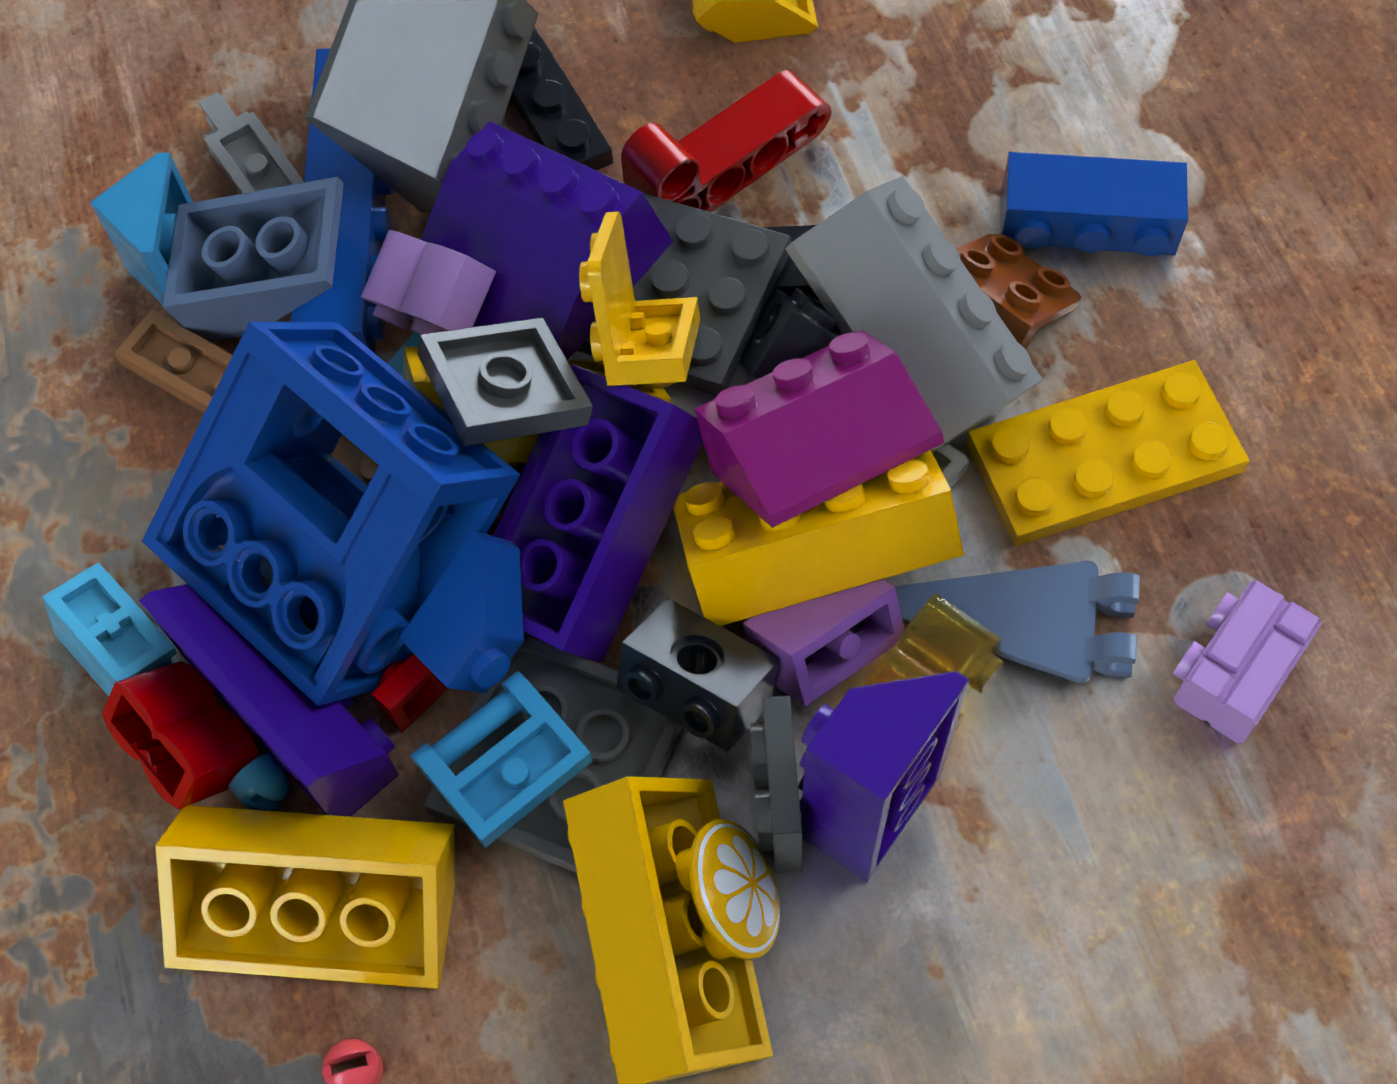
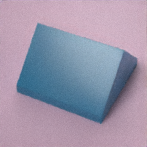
(141, 219)

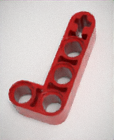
(727, 149)

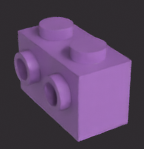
(828, 637)

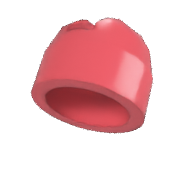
(347, 1050)

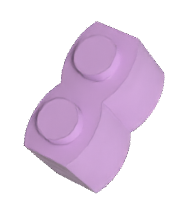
(426, 285)

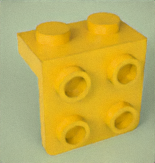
(634, 339)

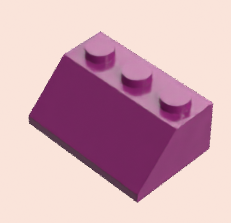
(816, 427)

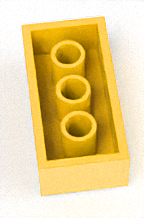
(856, 538)

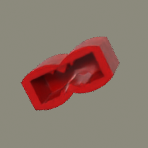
(178, 733)

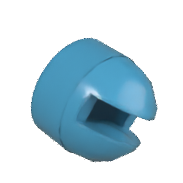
(261, 784)

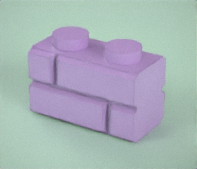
(1245, 660)

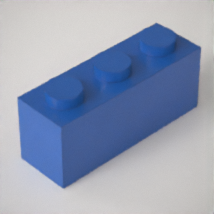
(1094, 203)

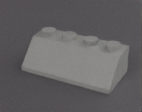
(899, 279)

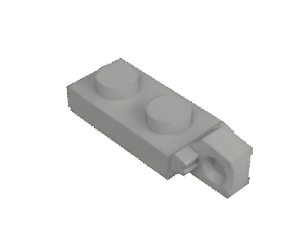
(245, 149)

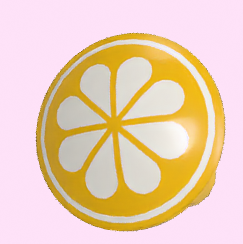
(731, 890)

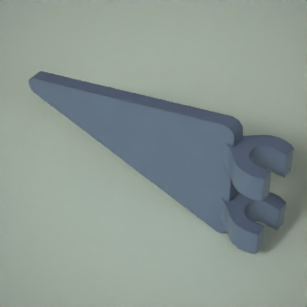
(1044, 615)

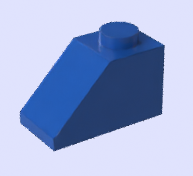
(472, 616)

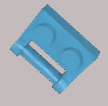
(514, 772)

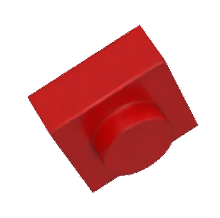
(407, 691)

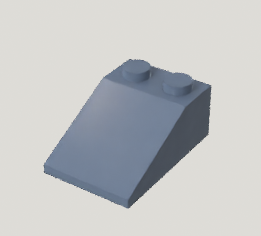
(252, 256)

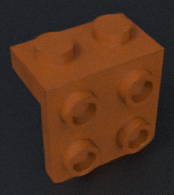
(1020, 288)

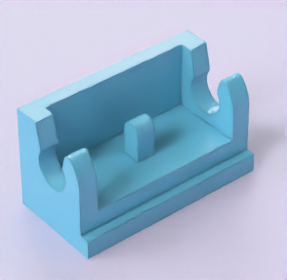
(105, 628)

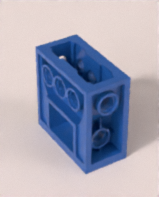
(287, 509)

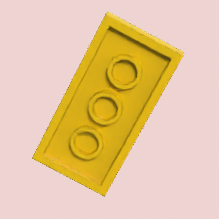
(1106, 452)

